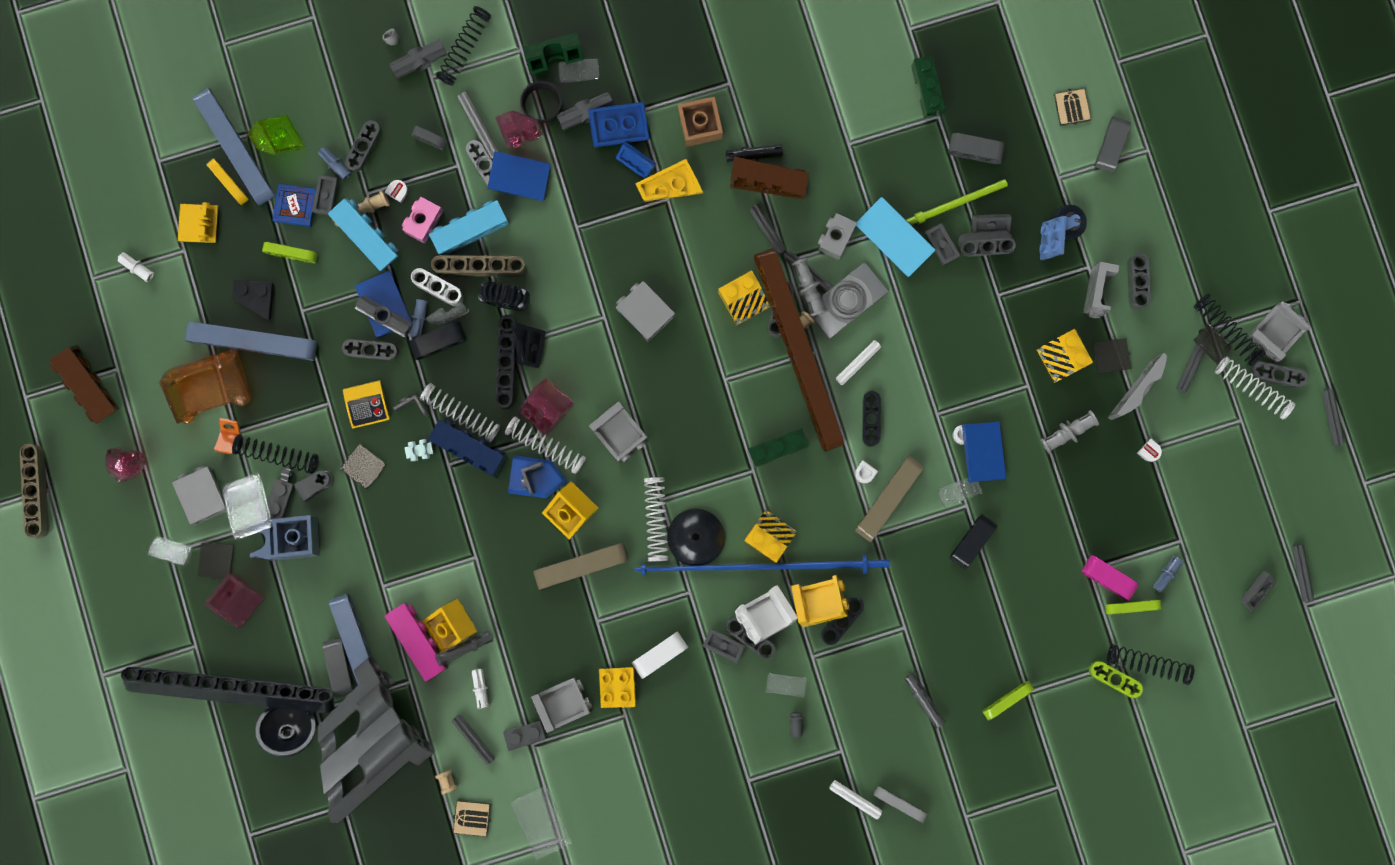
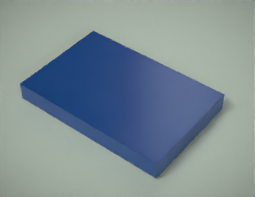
(618, 124)
(518, 176)
(385, 292)
(984, 452)

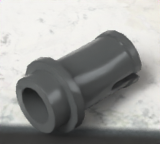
(796, 724)

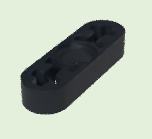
(866, 404)

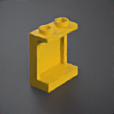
(820, 602)

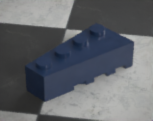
(467, 448)

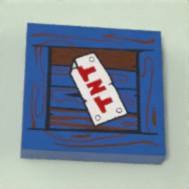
(294, 205)

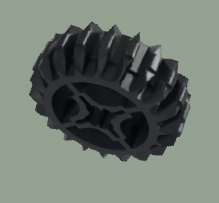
(504, 296)

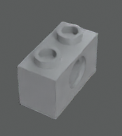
(836, 247)

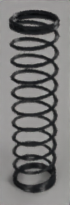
(440, 75)
(1200, 305)
(239, 438)
(1114, 647)

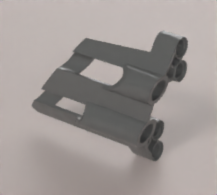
(378, 746)

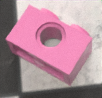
(422, 230)

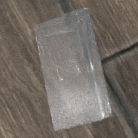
(170, 551)
(786, 684)

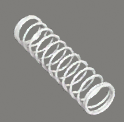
(426, 394)
(1286, 411)
(512, 426)
(655, 557)

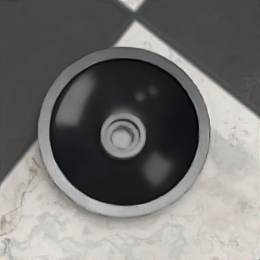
(695, 552)
(276, 723)

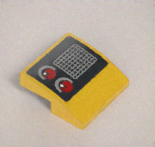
(366, 404)

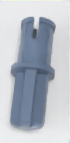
(334, 163)
(418, 318)
(1168, 573)

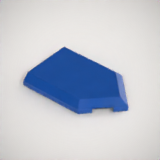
(543, 480)

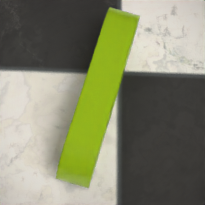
(289, 252)
(1129, 607)
(1126, 691)
(1008, 700)

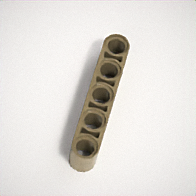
(470, 261)
(27, 484)
(889, 498)
(580, 566)

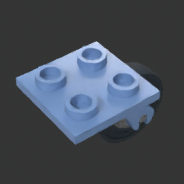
(1067, 223)

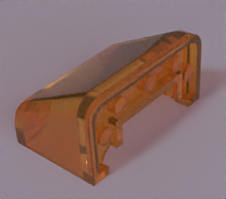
(205, 385)

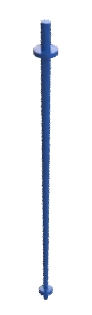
(864, 564)

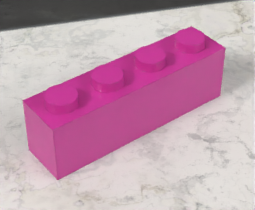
(415, 640)

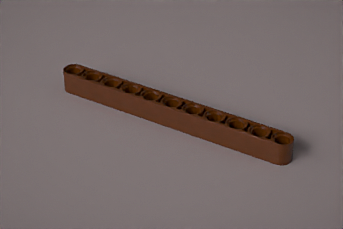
(798, 349)

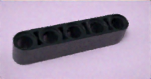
(509, 371)

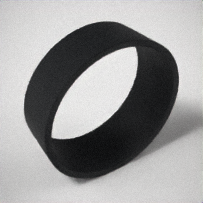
(538, 85)

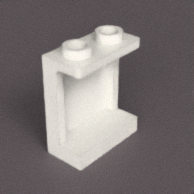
(766, 615)

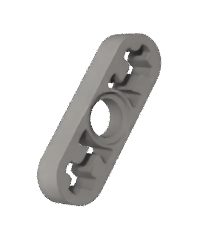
(472, 155)
(900, 804)

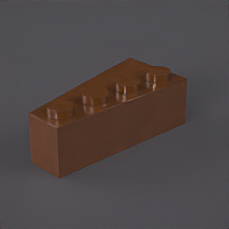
(768, 178)
(84, 384)

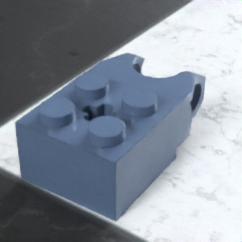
(281, 543)

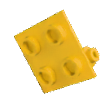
(198, 223)
(617, 687)

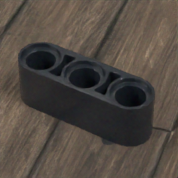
(437, 340)
(973, 541)
(838, 630)

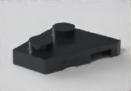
(254, 296)
(528, 344)

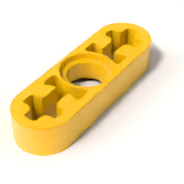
(227, 181)

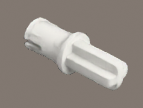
(135, 267)
(480, 688)

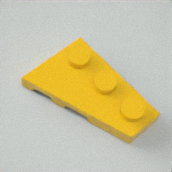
(670, 183)

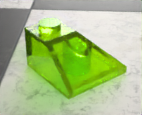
(275, 135)

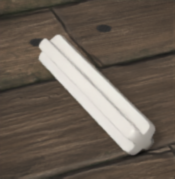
(858, 362)
(855, 799)

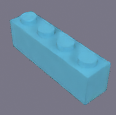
(469, 228)
(363, 234)

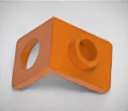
(227, 436)

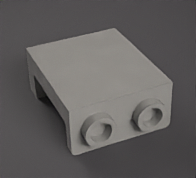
(1095, 289)
(645, 310)
(1278, 331)
(619, 432)
(199, 495)
(561, 704)

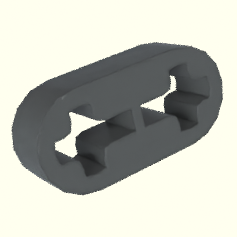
(429, 138)

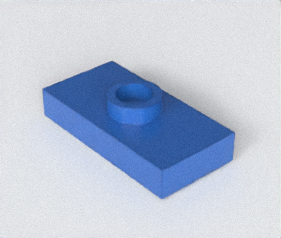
(635, 160)

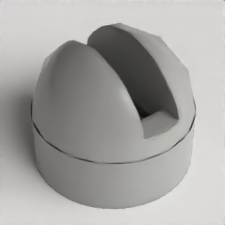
(391, 37)

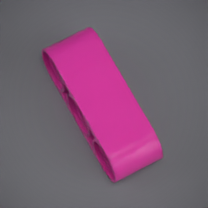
(1110, 578)

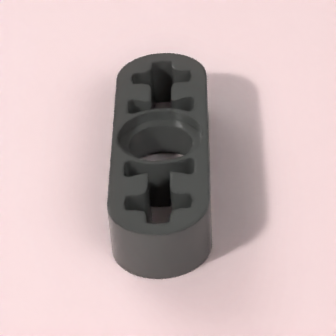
(364, 131)
(355, 353)
(1291, 382)

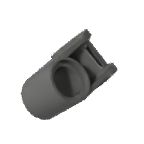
(311, 486)

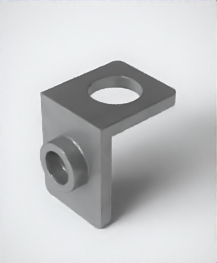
(406, 401)
(525, 480)

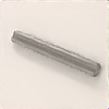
(477, 124)

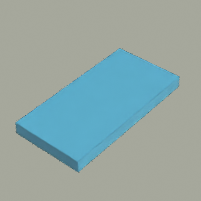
(895, 237)

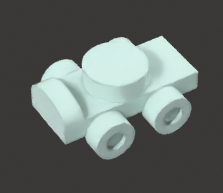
(422, 450)

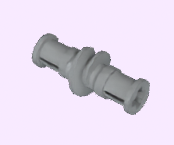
(808, 287)
(1069, 432)

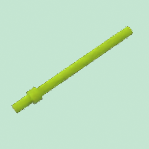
(921, 217)

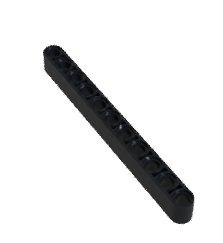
(138, 680)

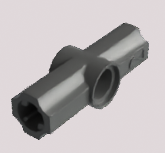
(418, 59)
(579, 112)
(374, 310)

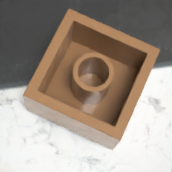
(700, 121)

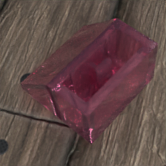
(518, 128)
(545, 406)
(234, 600)

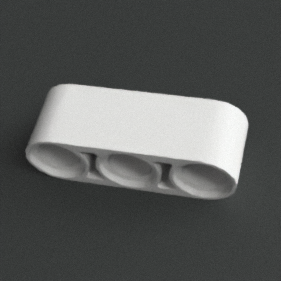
(429, 282)
(659, 655)

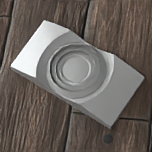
(849, 300)
(1141, 387)

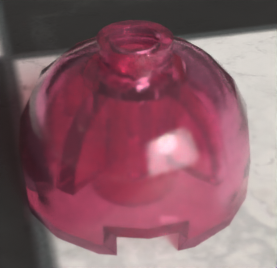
(124, 465)

